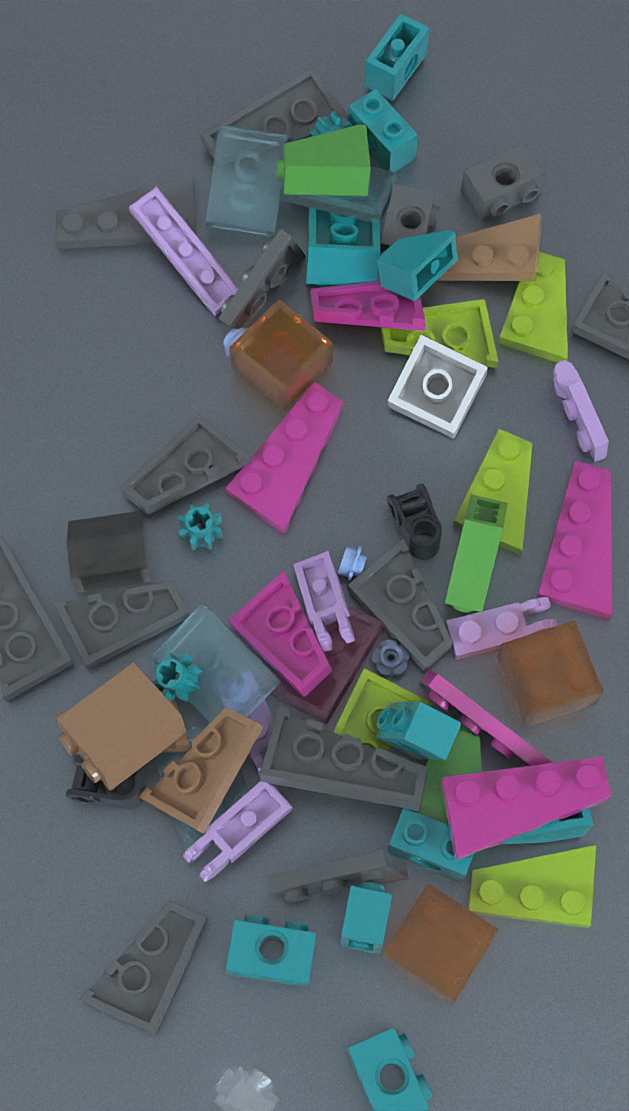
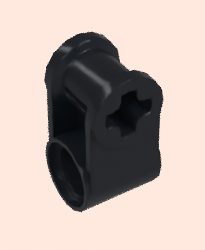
(414, 515)
(88, 792)

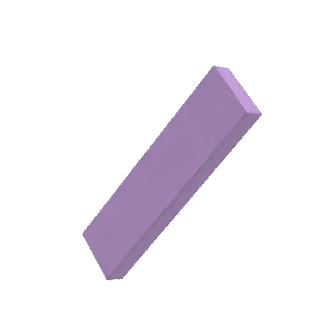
(184, 250)

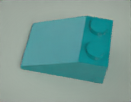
(341, 249)

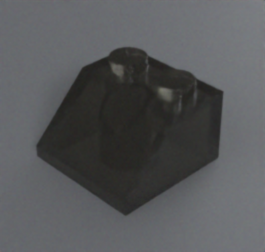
(108, 551)

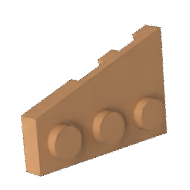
(498, 253)
(205, 773)

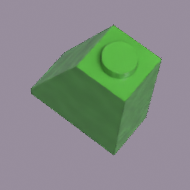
(327, 164)
(476, 554)
(462, 759)

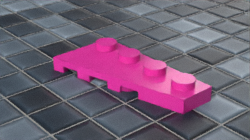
(287, 459)
(581, 549)
(478, 719)
(507, 802)

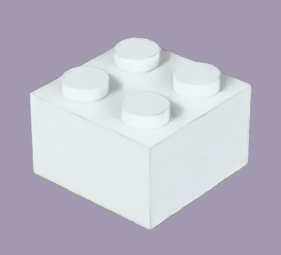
(437, 386)

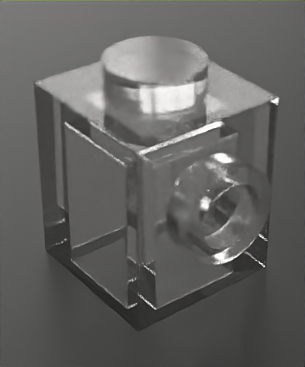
(245, 1091)

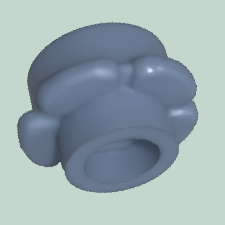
(387, 667)

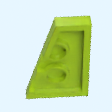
(539, 313)
(457, 326)
(505, 479)
(365, 705)
(538, 889)

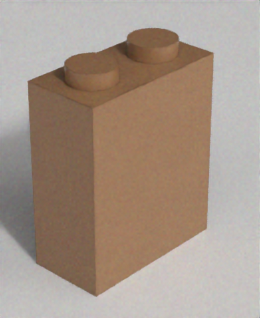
(120, 727)

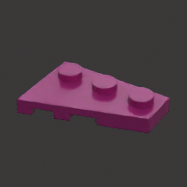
(366, 306)
(282, 635)

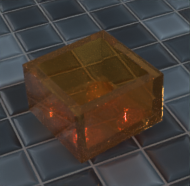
(281, 354)
(549, 673)
(439, 944)

